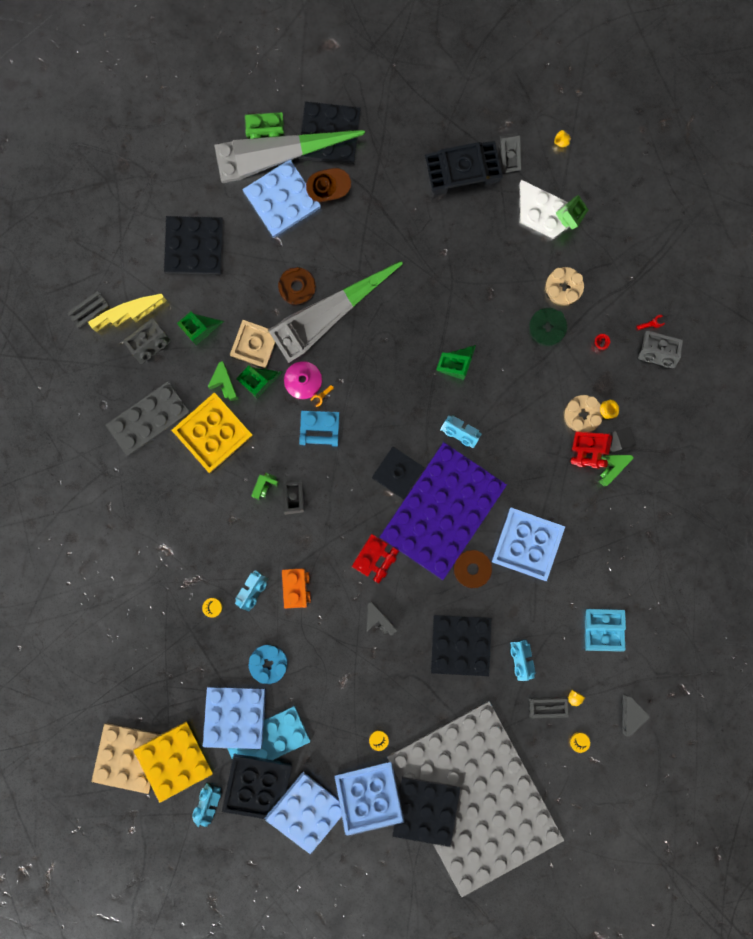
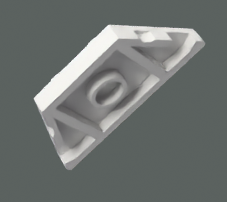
(539, 210)

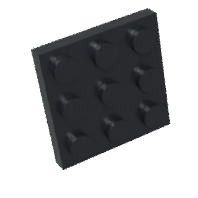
(328, 119)
(193, 245)
(461, 645)
(255, 785)
(427, 811)

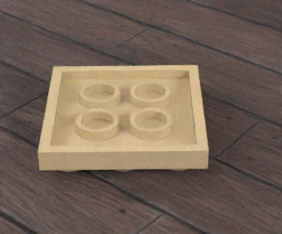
(116, 760)

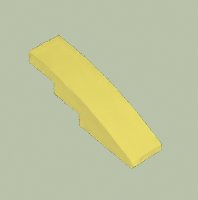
(135, 309)

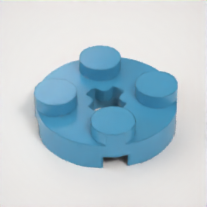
(263, 674)

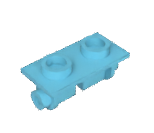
(453, 428)
(248, 598)
(523, 669)
(207, 797)

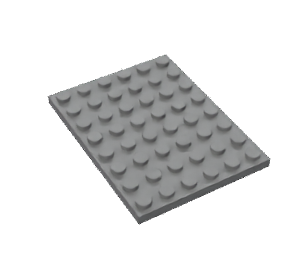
(498, 807)

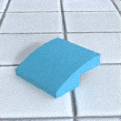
(605, 630)

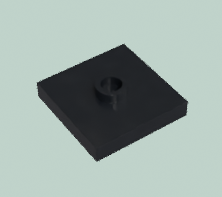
(398, 472)

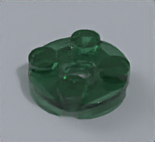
(540, 334)

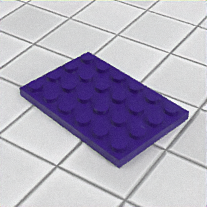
(443, 511)

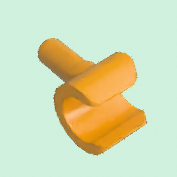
(322, 395)

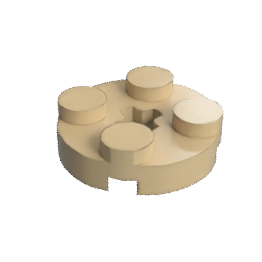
(572, 279)
(573, 409)

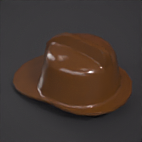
(328, 184)

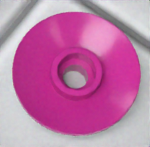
(309, 387)

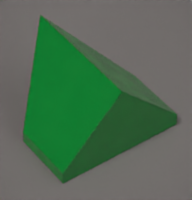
(198, 326)
(456, 362)
(257, 379)

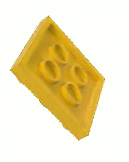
(212, 432)
(172, 761)

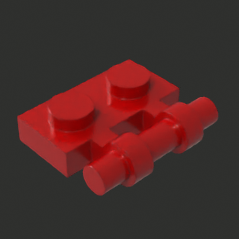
(591, 443)
(369, 556)

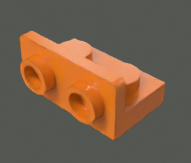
(294, 588)

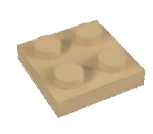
(253, 344)

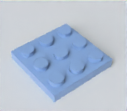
(281, 198)
(528, 544)
(234, 718)
(369, 799)
(305, 813)

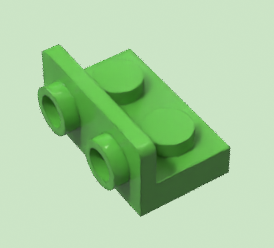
(264, 125)
(260, 488)

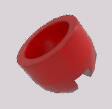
(598, 340)

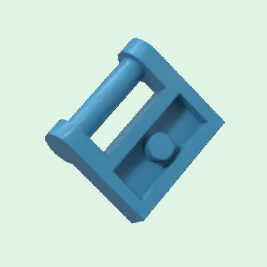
(319, 422)

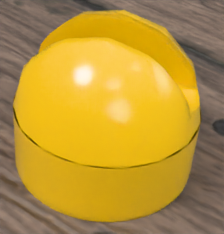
(562, 139)
(575, 698)

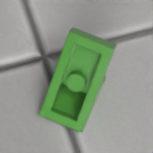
(572, 212)
(222, 377)
(617, 464)

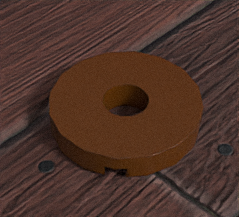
(304, 294)
(484, 569)

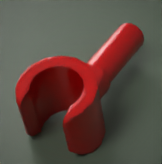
(654, 323)

